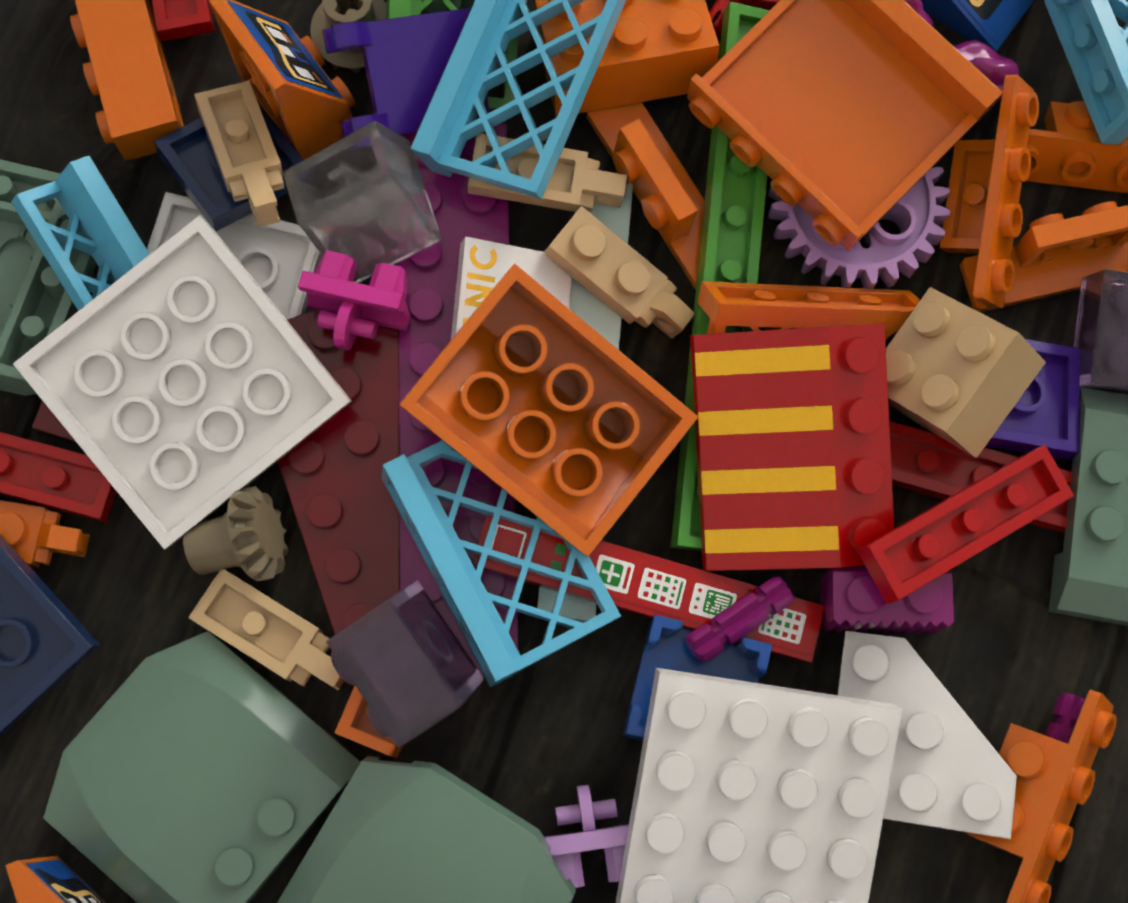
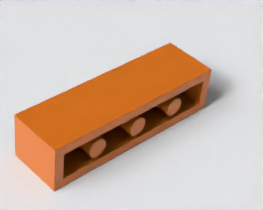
(127, 73)

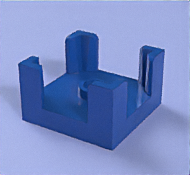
(667, 649)

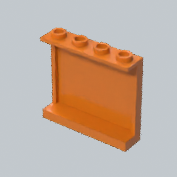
(842, 106)

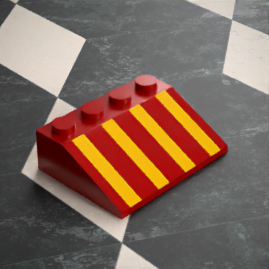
(792, 446)

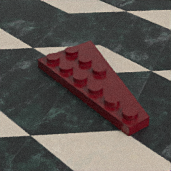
(338, 473)

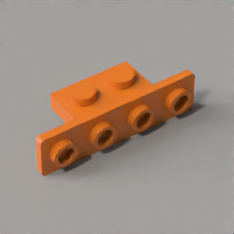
(1073, 154)
(657, 177)
(987, 191)
(1060, 253)
(1048, 787)

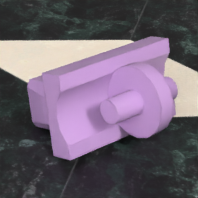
(567, 847)

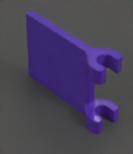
(401, 64)

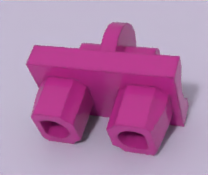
(354, 307)

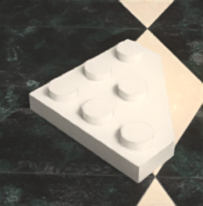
(942, 762)

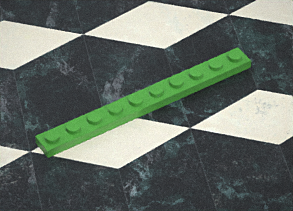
(727, 254)

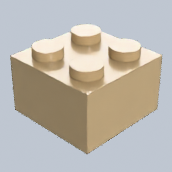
(958, 371)

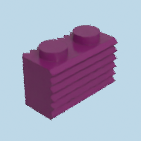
(856, 604)

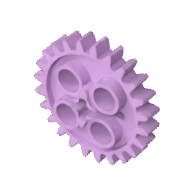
(915, 215)

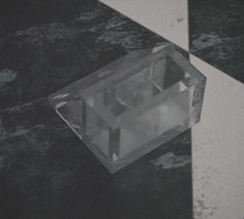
(364, 199)

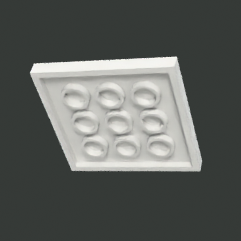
(182, 382)
(756, 794)

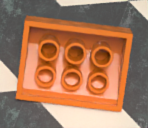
(549, 410)

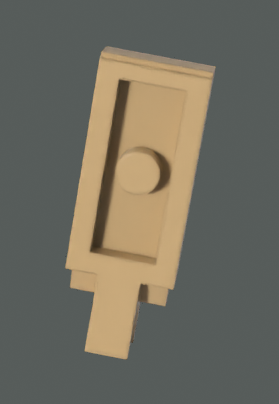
(243, 148)
(572, 185)
(618, 274)
(265, 631)

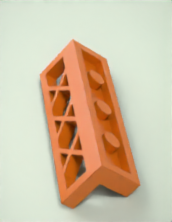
(802, 306)

